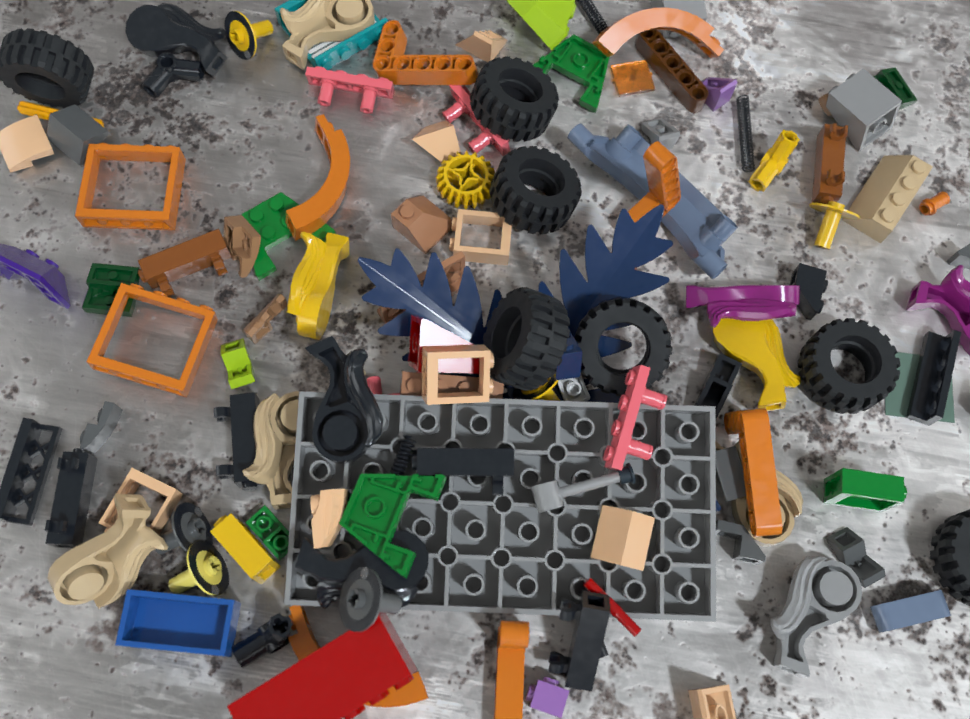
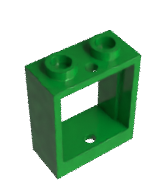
(864, 490)

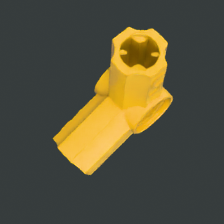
(774, 160)

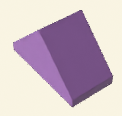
(719, 91)

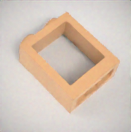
(479, 254)
(430, 358)
(130, 486)

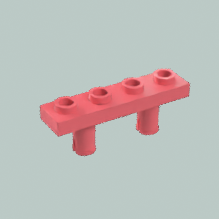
(343, 81)
(462, 96)
(623, 427)

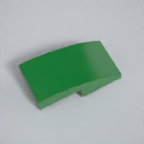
(270, 531)

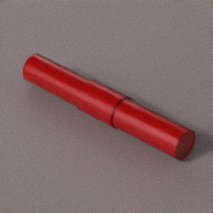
(615, 610)

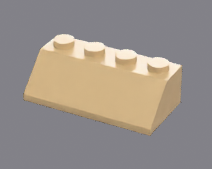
(888, 194)

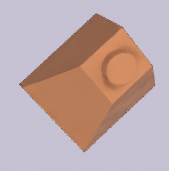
(421, 222)

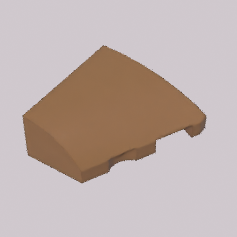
(261, 325)

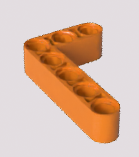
(419, 69)
(662, 180)
(758, 469)
(511, 646)

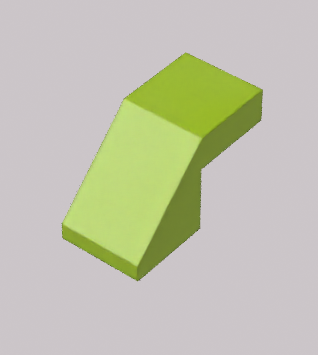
(237, 363)

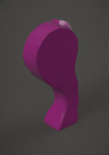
(949, 298)
(745, 301)

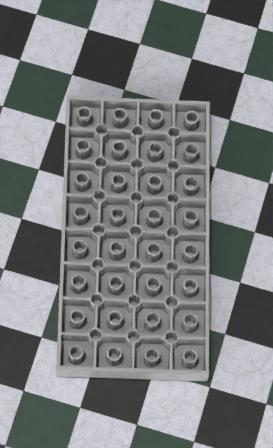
(498, 549)

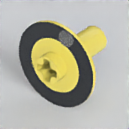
(204, 569)

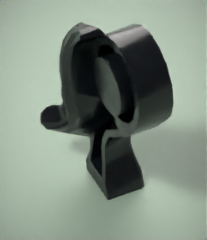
(174, 31)
(349, 413)
(333, 572)

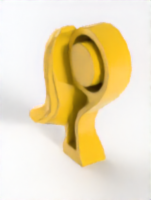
(314, 283)
(761, 351)

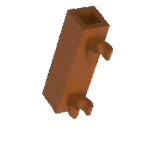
(829, 164)
(184, 260)

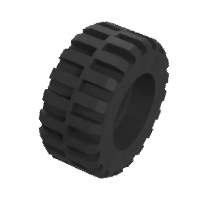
(45, 68)
(514, 99)
(524, 207)
(622, 311)
(527, 338)
(871, 350)
(953, 555)

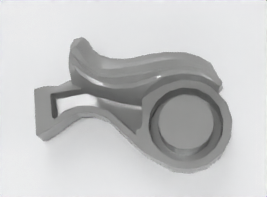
(817, 597)

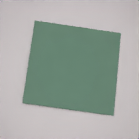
(898, 400)

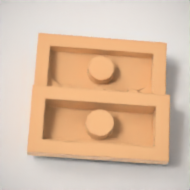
(23, 143)

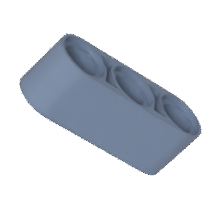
(910, 611)

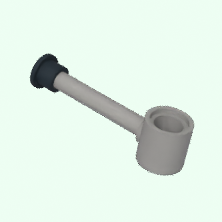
(549, 495)

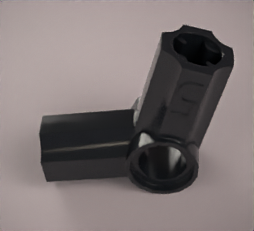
(170, 70)
(267, 640)

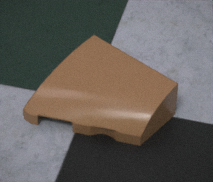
(242, 242)

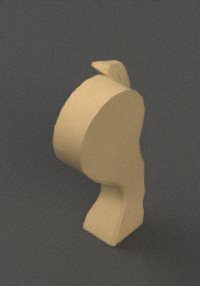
(323, 22)
(275, 446)
(790, 506)
(110, 562)

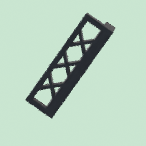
(933, 377)
(19, 466)

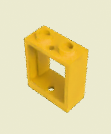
(245, 548)

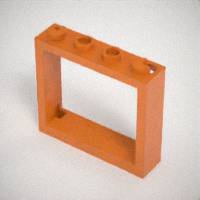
(131, 218)
(142, 376)

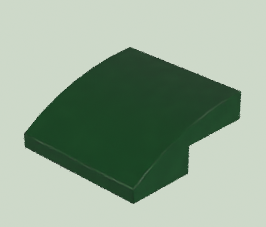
(895, 83)
(103, 286)

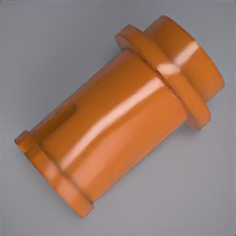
(930, 206)

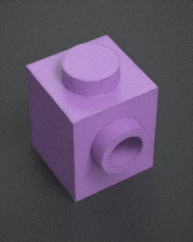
(547, 697)

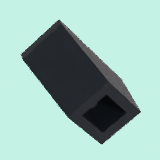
(812, 285)

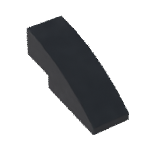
(718, 383)

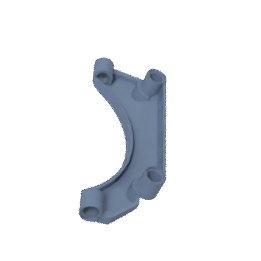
(692, 221)

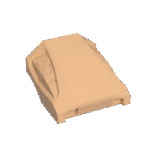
(327, 512)

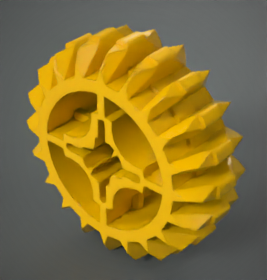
(457, 171)

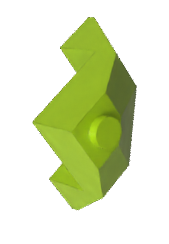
(546, 18)

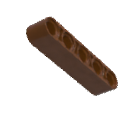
(672, 70)

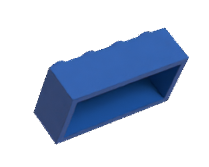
(178, 623)

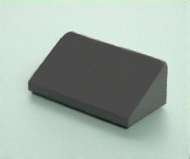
(730, 473)

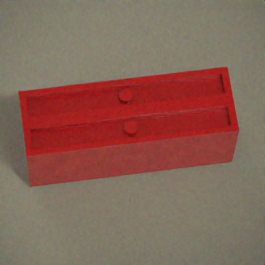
(334, 678)

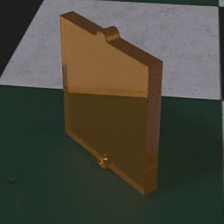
(632, 78)

